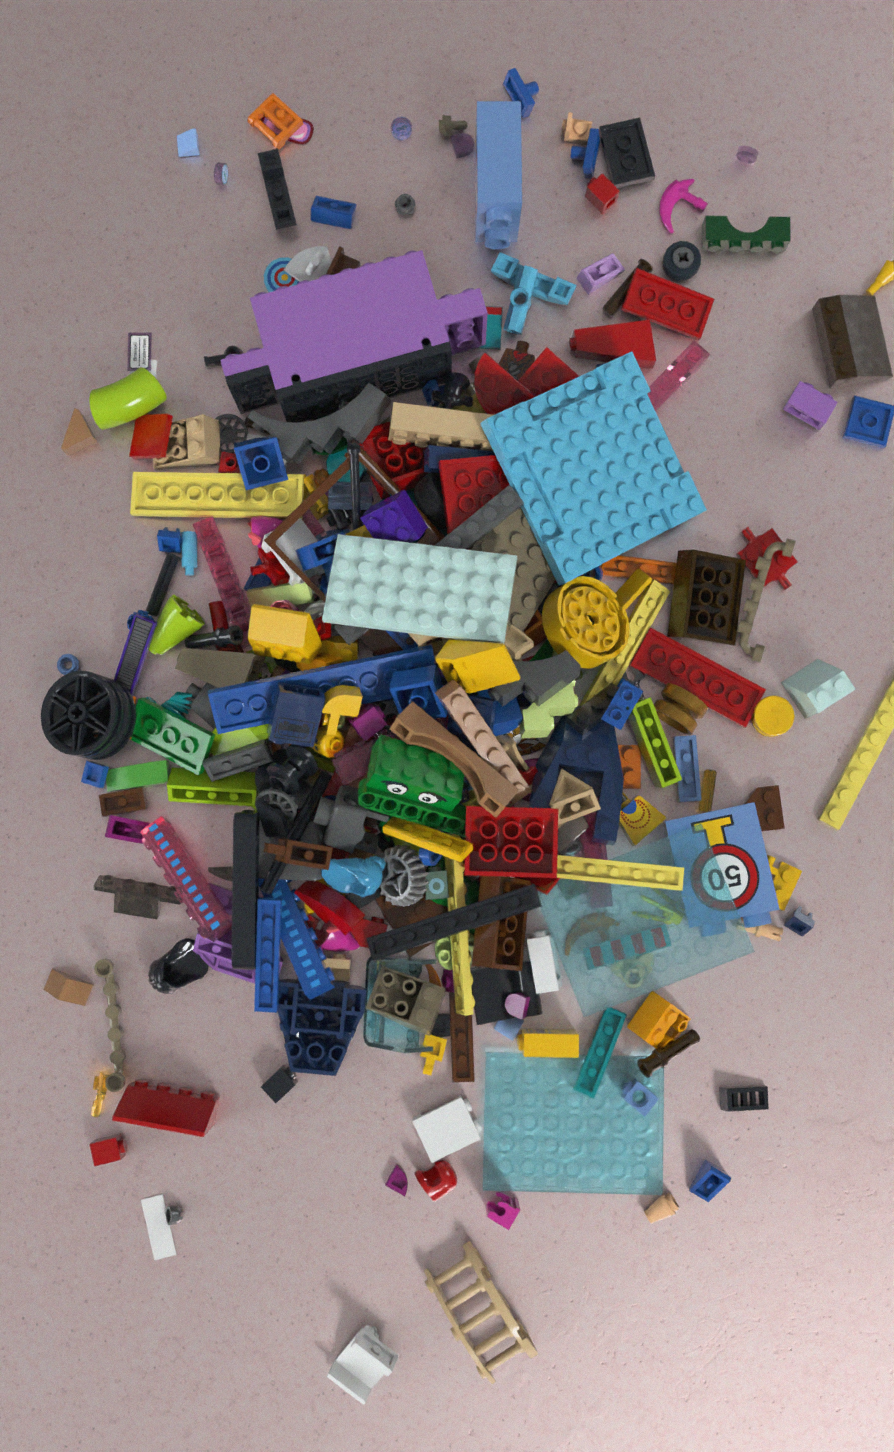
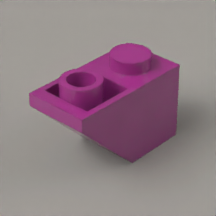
(368, 721)

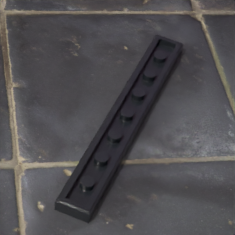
(454, 922)

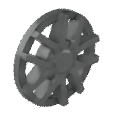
(229, 433)
(279, 802)

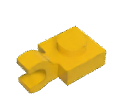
(438, 1045)

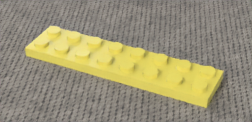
(212, 495)

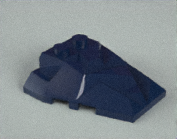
(319, 1028)

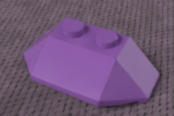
(219, 956)

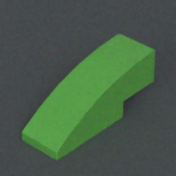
(138, 776)

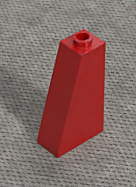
(614, 341)

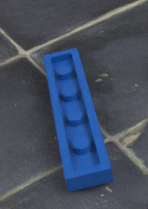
(268, 954)

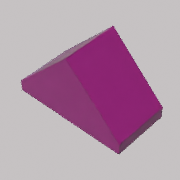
(125, 829)

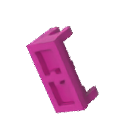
(505, 1211)

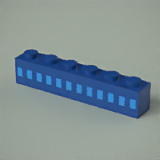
(300, 942)

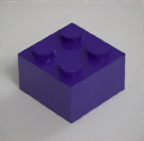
(395, 519)

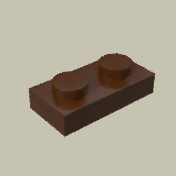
(123, 802)

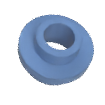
(62, 662)

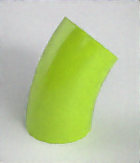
(126, 399)

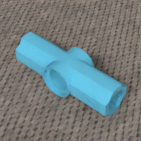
(523, 287)

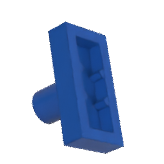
(521, 92)
(588, 153)

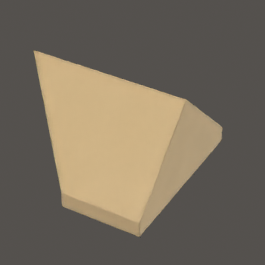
(572, 798)

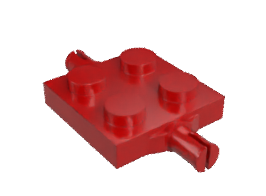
(757, 547)
(271, 567)

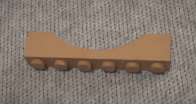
(420, 729)
(480, 735)

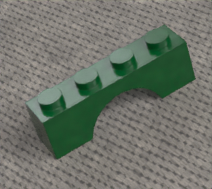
(721, 235)

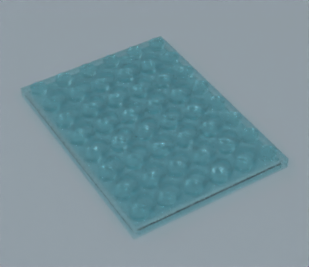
(561, 1141)

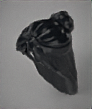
(177, 968)

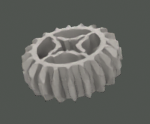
(403, 876)

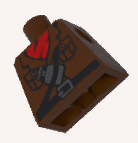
(517, 360)

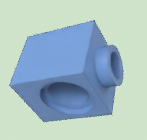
(646, 1103)

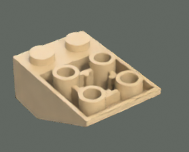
(192, 444)

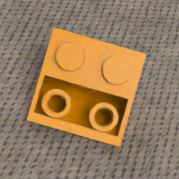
(658, 1021)

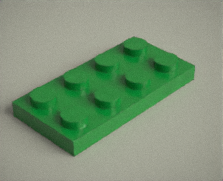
(171, 736)

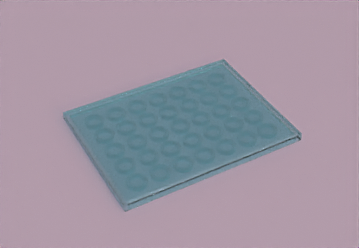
(640, 938)

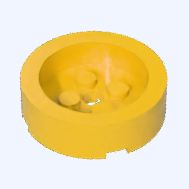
(571, 629)

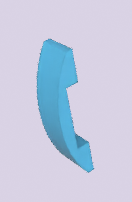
(545, 288)

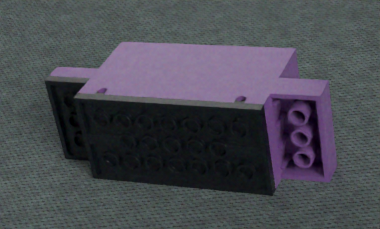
(351, 331)

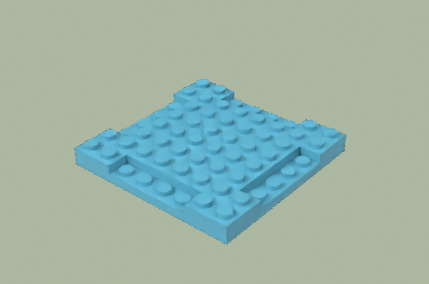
(593, 468)

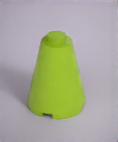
(174, 625)

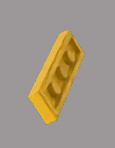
(428, 838)

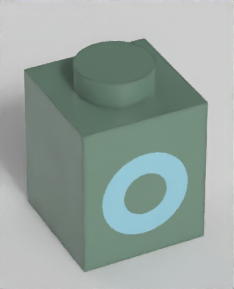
(438, 885)

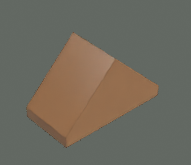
(77, 435)
(68, 988)

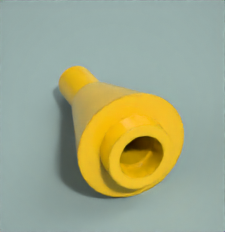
(884, 277)

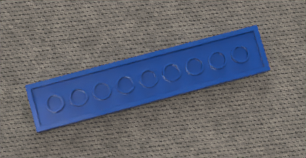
(252, 702)

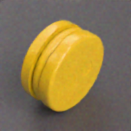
(773, 716)

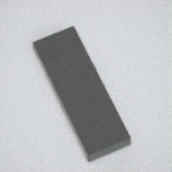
(238, 760)

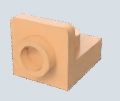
(576, 130)

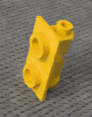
(319, 508)

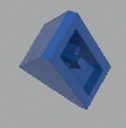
(709, 1181)

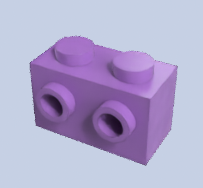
(810, 405)

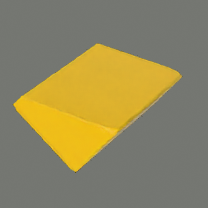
(632, 588)

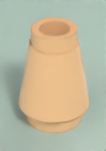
(662, 1208)

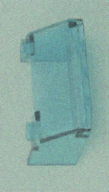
(381, 1031)

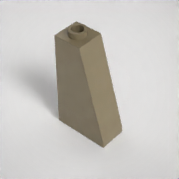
(220, 667)

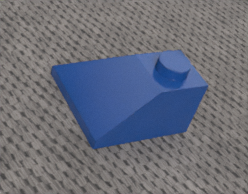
(260, 462)

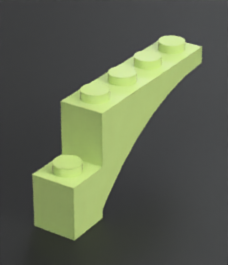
(539, 720)

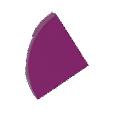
(397, 1180)

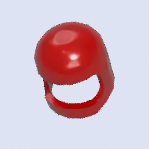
(437, 1180)

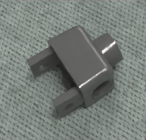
(345, 821)

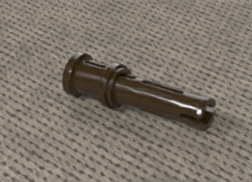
(661, 1057)

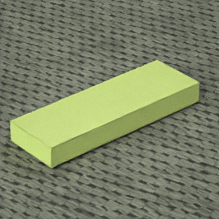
(268, 595)

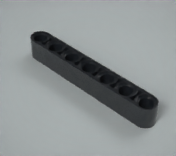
(245, 889)

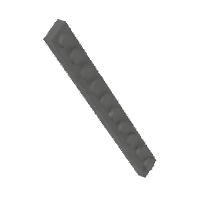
(462, 538)

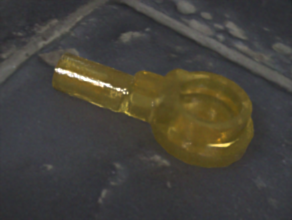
(99, 1085)

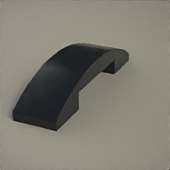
(277, 189)

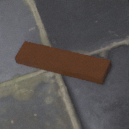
(461, 1044)

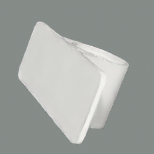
(568, 836)

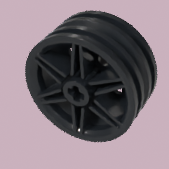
(75, 713)

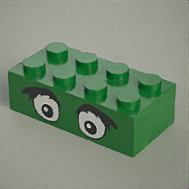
(414, 773)

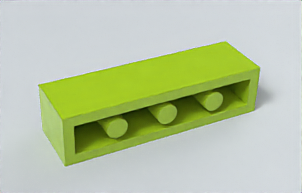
(653, 744)
(193, 788)

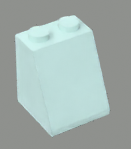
(817, 687)

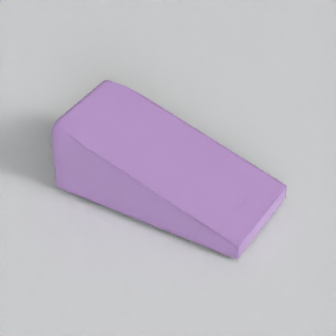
(599, 273)

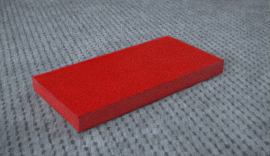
(667, 304)

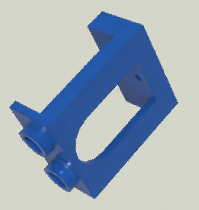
(626, 696)

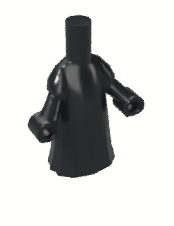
(454, 389)

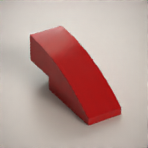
(330, 905)

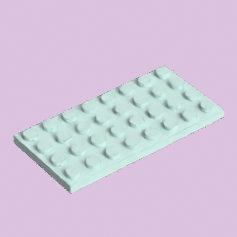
(420, 589)

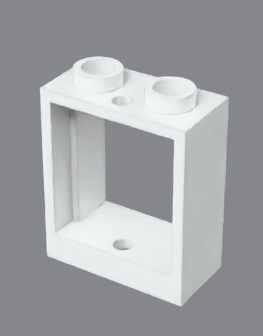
(544, 962)

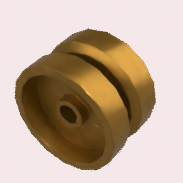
(680, 708)

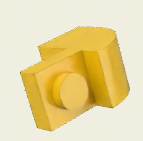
(340, 701)

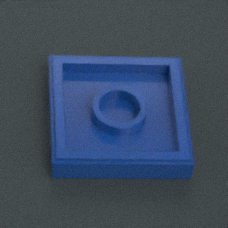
(869, 422)

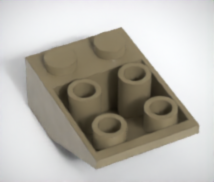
(406, 1000)

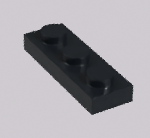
(592, 711)

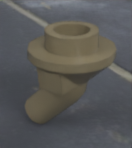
(446, 125)

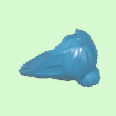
(355, 875)

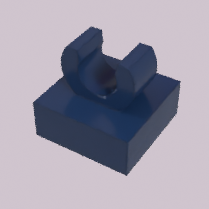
(799, 922)

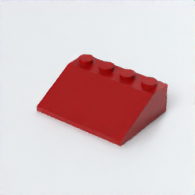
(400, 462)
(513, 843)
(167, 1108)

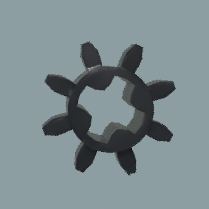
(339, 517)

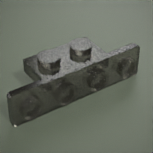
(136, 897)

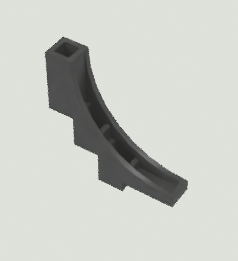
(352, 422)

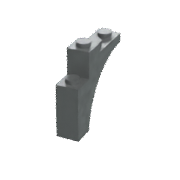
(538, 679)

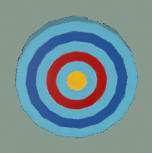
(276, 276)

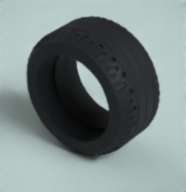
(430, 498)

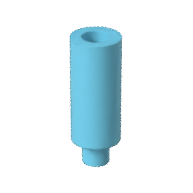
(189, 552)

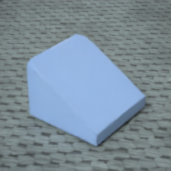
(188, 143)
(509, 1027)

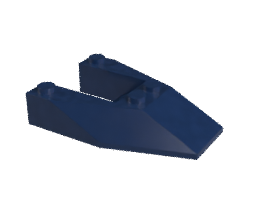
(591, 759)

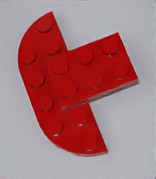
(500, 390)

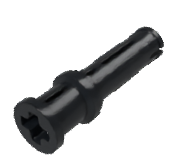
(220, 637)

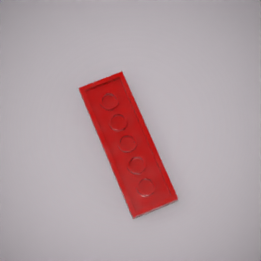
(709, 681)

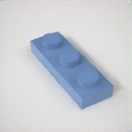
(687, 762)

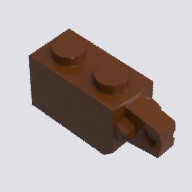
(300, 853)

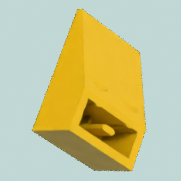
(476, 664)

